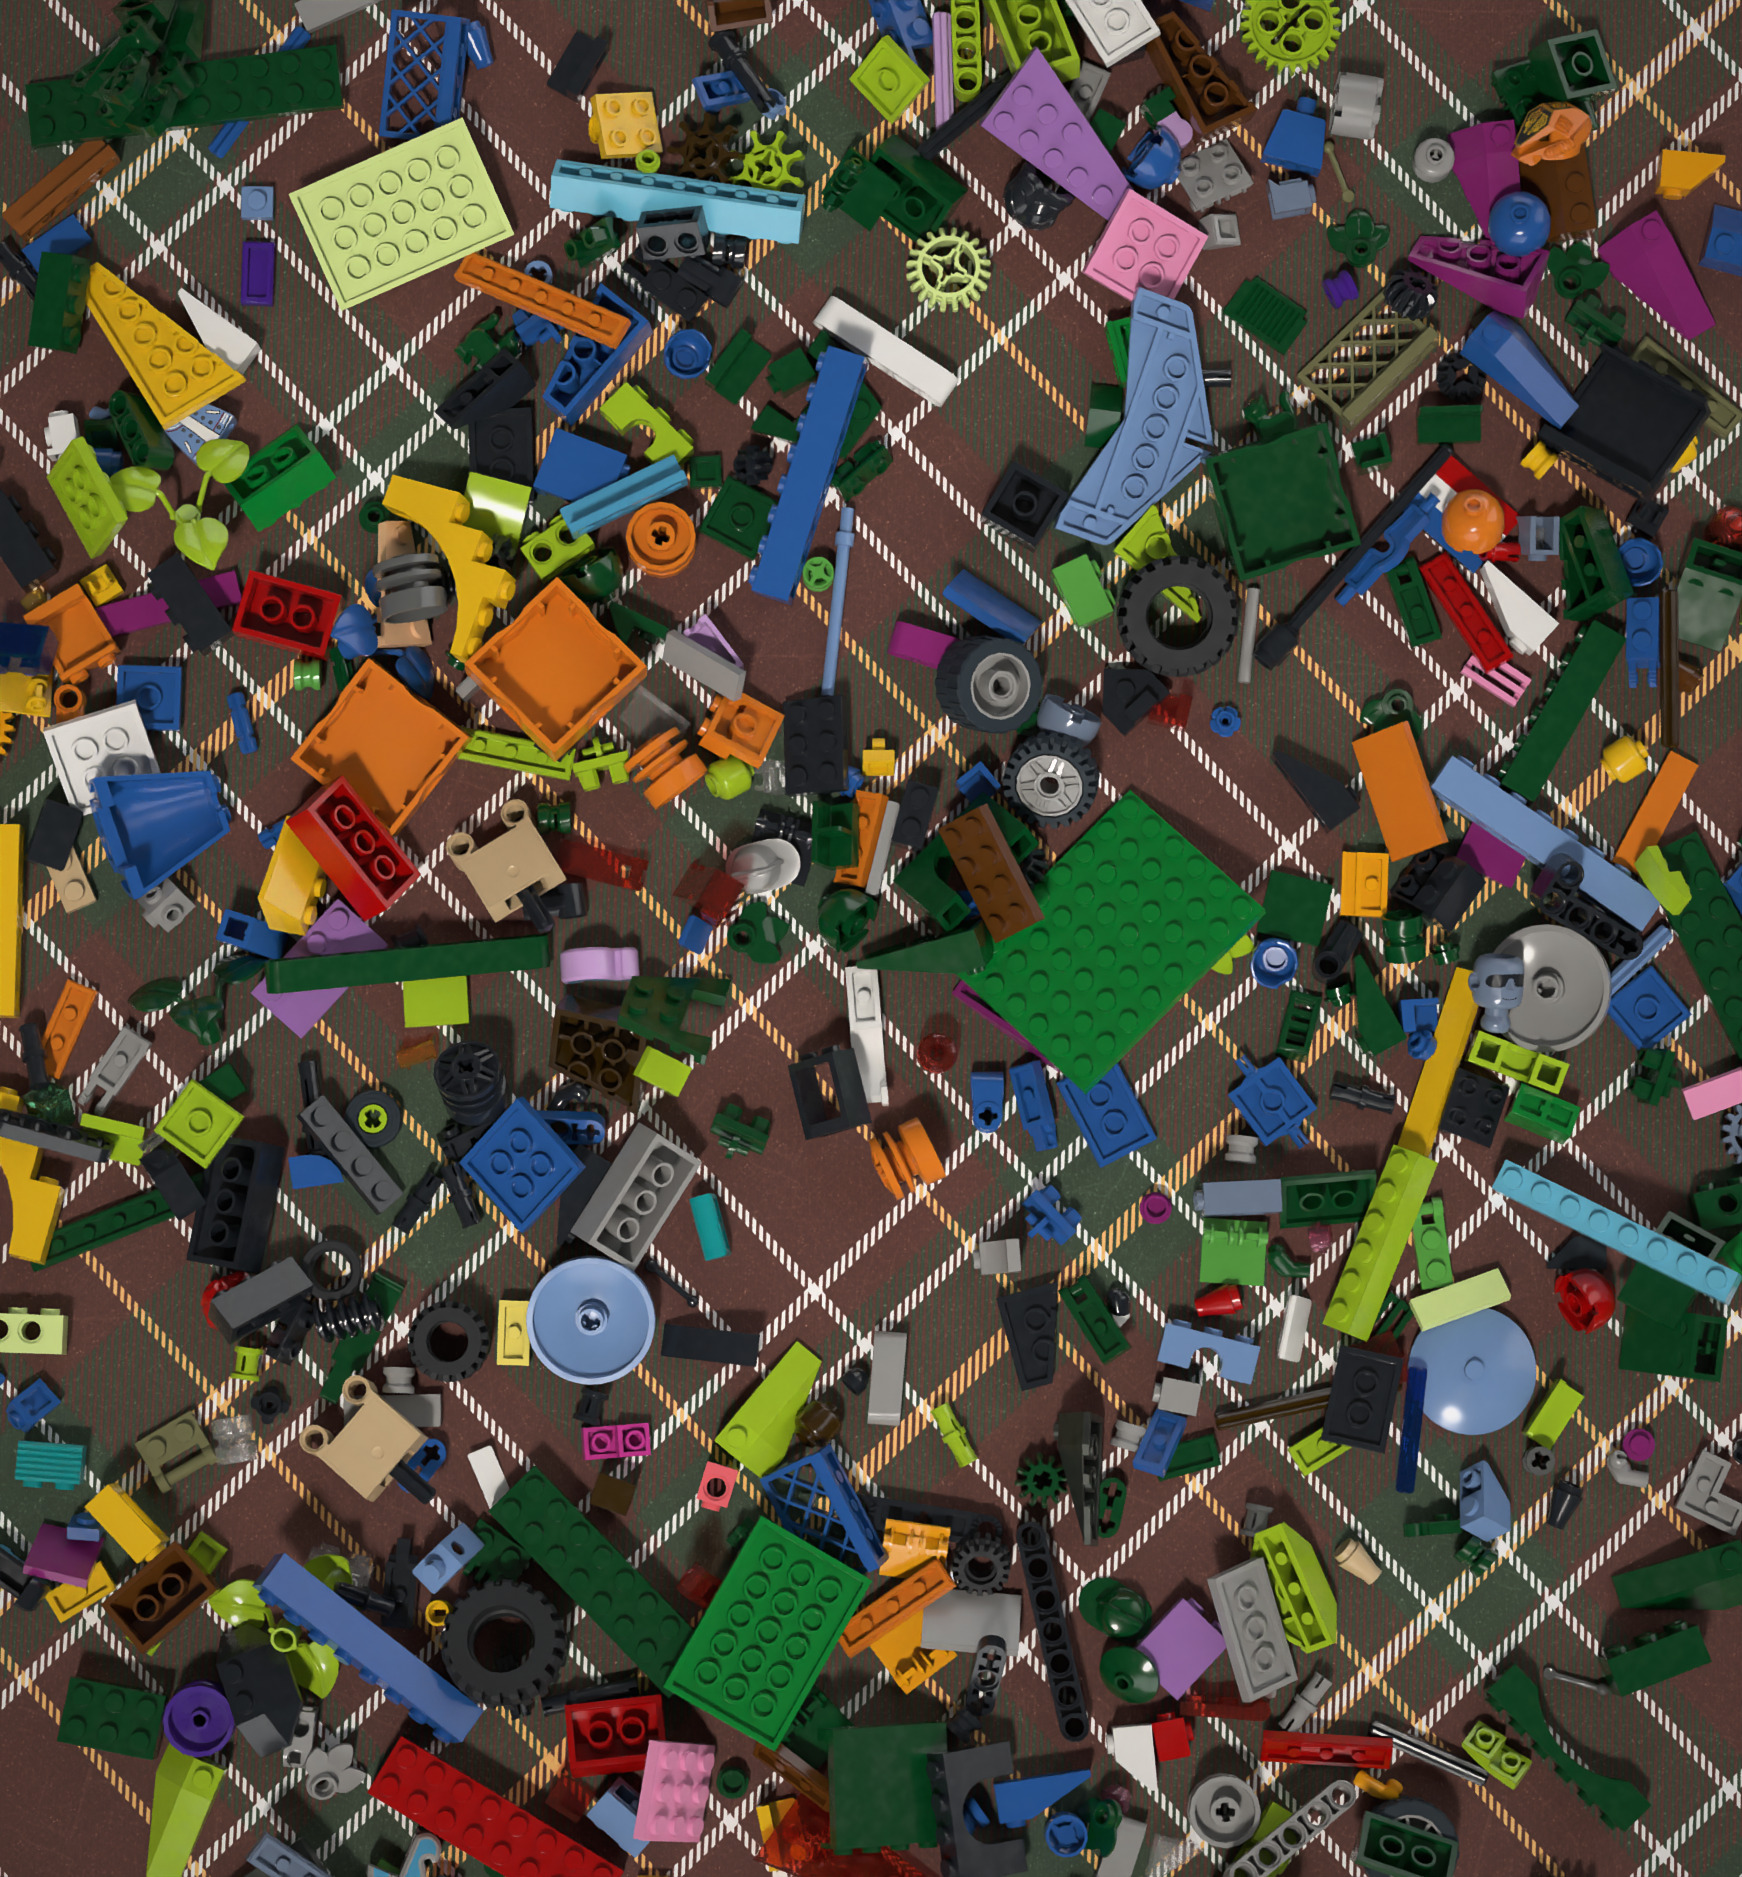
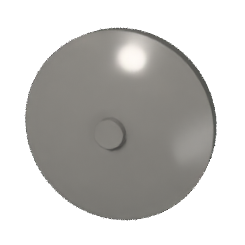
(1563, 988)

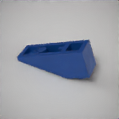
(1029, 1796)

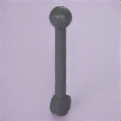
(1601, 1688)

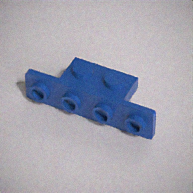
(904, 23)

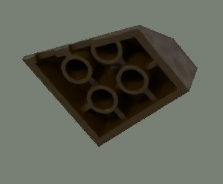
(598, 1051)

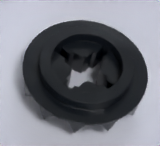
(1462, 391)

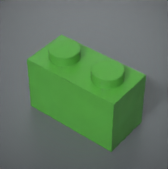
(1083, 592)

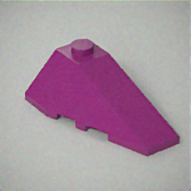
(1485, 166)
(1654, 269)

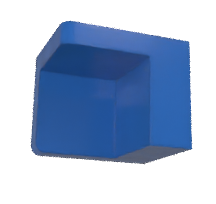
(976, 781)
(1418, 1014)

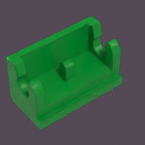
(1117, 336)
(1542, 1114)

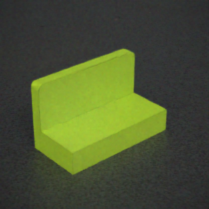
(124, 1135)
(1552, 1414)

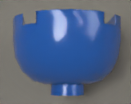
(1154, 160)
(1519, 223)

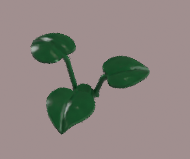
(200, 1014)

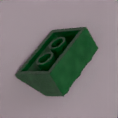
(925, 192)

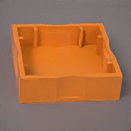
(555, 669)
(384, 744)

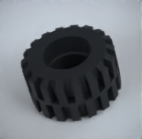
(421, 1333)

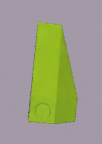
(766, 1422)
(181, 1805)

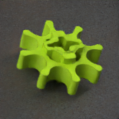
(768, 155)

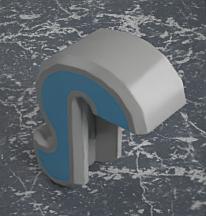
(422, 1847)

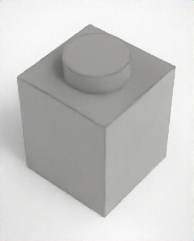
(1176, 1396)

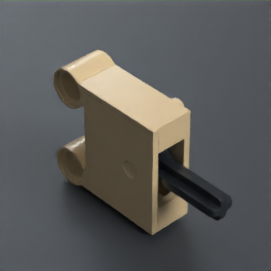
(510, 868)
(372, 1446)

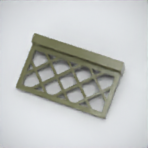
(1383, 382)

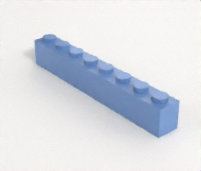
(1538, 840)

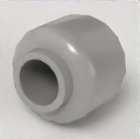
(1424, 157)

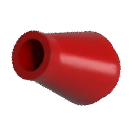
(1220, 1301)

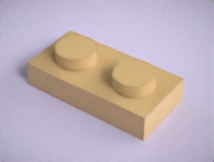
(73, 884)

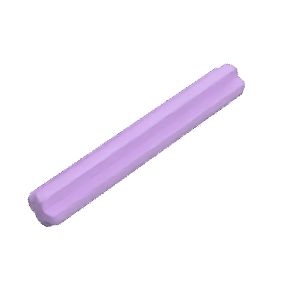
(942, 68)

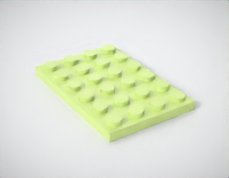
(401, 214)

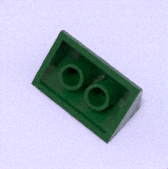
(1326, 1198)
(1402, 1849)

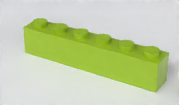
(1380, 1243)

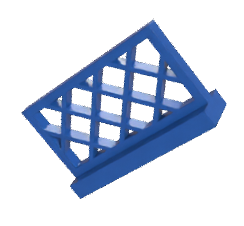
(451, 72)
(843, 1501)

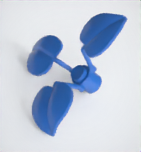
(358, 637)

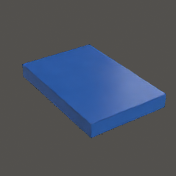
(991, 607)
(1108, 1117)

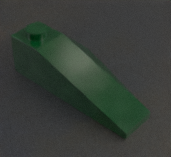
(961, 950)
(1694, 1580)

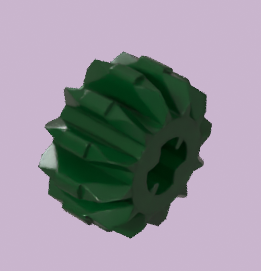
(1045, 1490)

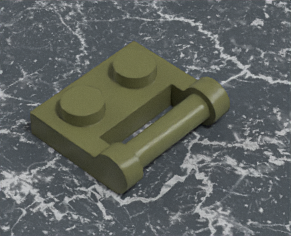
(171, 1442)

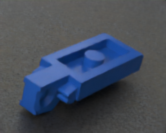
(1034, 1104)

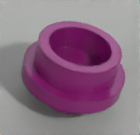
(1155, 1208)
(1638, 1444)

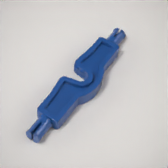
(1399, 537)

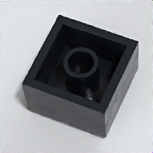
(1023, 507)

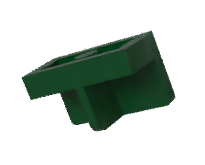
(835, 835)

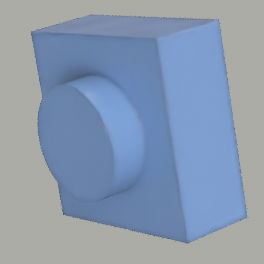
(257, 203)

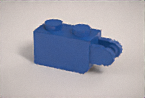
(1643, 638)

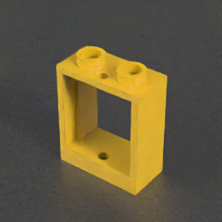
(127, 1523)

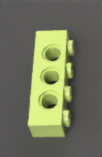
(51, 1338)

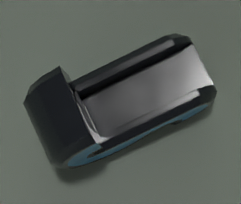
(26, 1588)

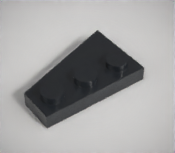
(1030, 1333)

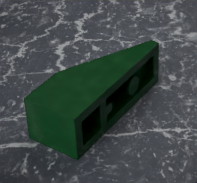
(1373, 1017)

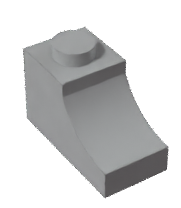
(997, 1257)

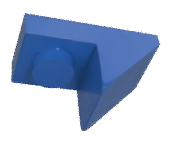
(719, 91)

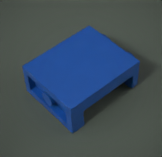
(578, 467)

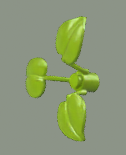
(195, 537)
(312, 1663)

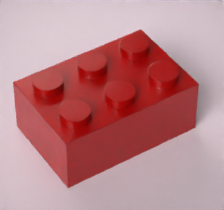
(288, 615)

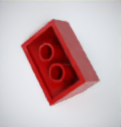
(613, 1734)

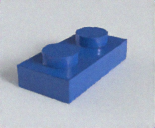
(1159, 1443)

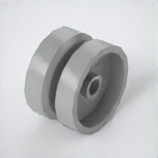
(1242, 1813)

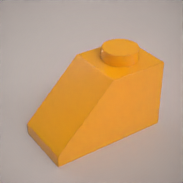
(1684, 171)

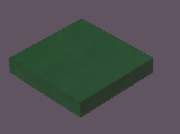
(738, 518)
(1294, 908)

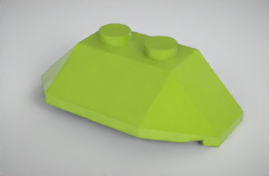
(1298, 1586)

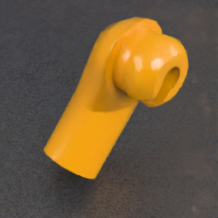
(1376, 1788)

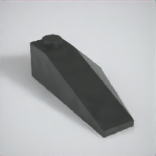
(1081, 1455)

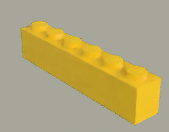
(11, 908)

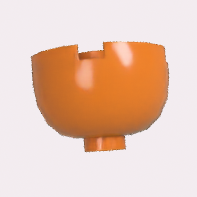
(1472, 521)

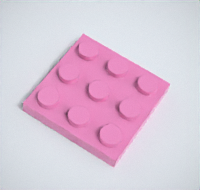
(1144, 249)
(674, 1791)

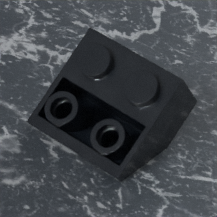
(1438, 887)

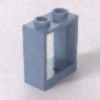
(1238, 1198)

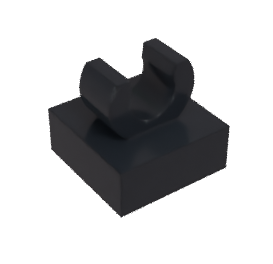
(1647, 518)

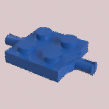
(1272, 1101)

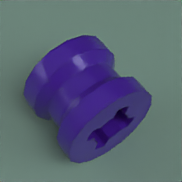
(1340, 289)

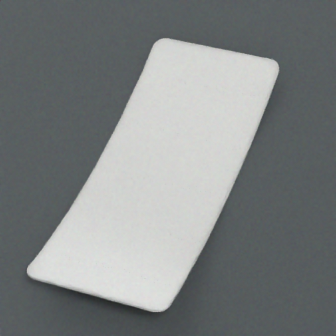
(489, 1474)

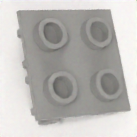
(1213, 176)

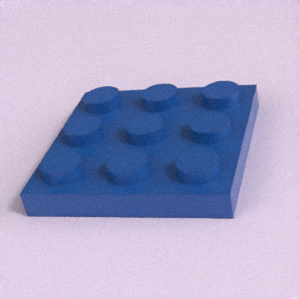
(522, 1164)

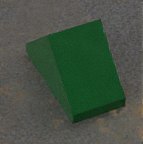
(1103, 415)

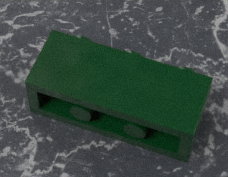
(59, 302)

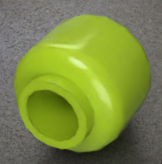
(729, 777)

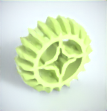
(936, 262)

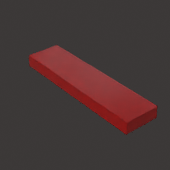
(1466, 613)
(1326, 1749)

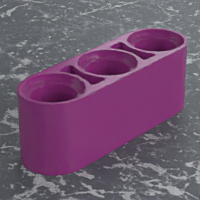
(919, 644)

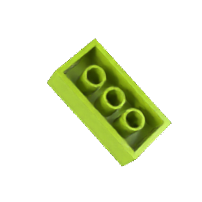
(1033, 23)

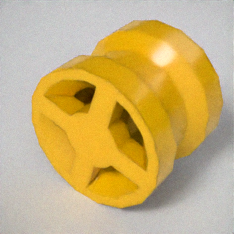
(1539, 460)

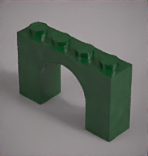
(927, 876)

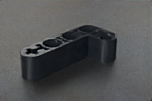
(1588, 916)

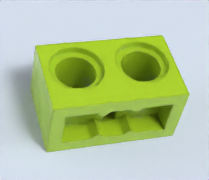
(562, 554)

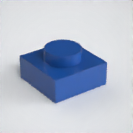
(84, 1527)

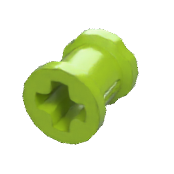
(247, 1363)

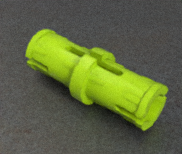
(954, 1435)

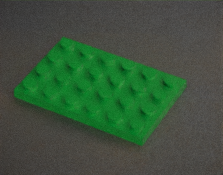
(767, 1633)

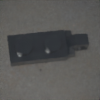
(401, 1585)

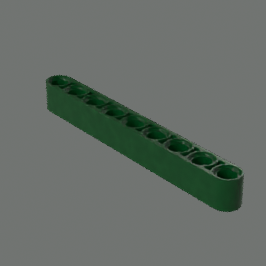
(407, 963)

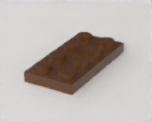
(991, 873)

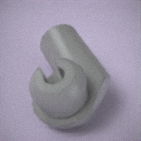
(1622, 1471)

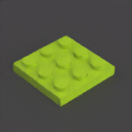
(87, 497)

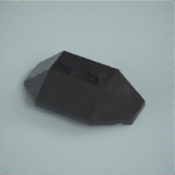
(259, 1689)

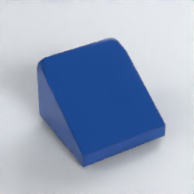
(695, 935)

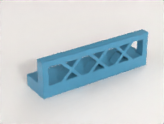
(623, 497)

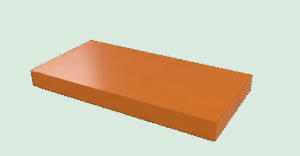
(1399, 791)

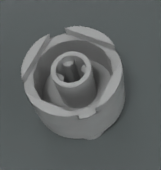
(1355, 105)

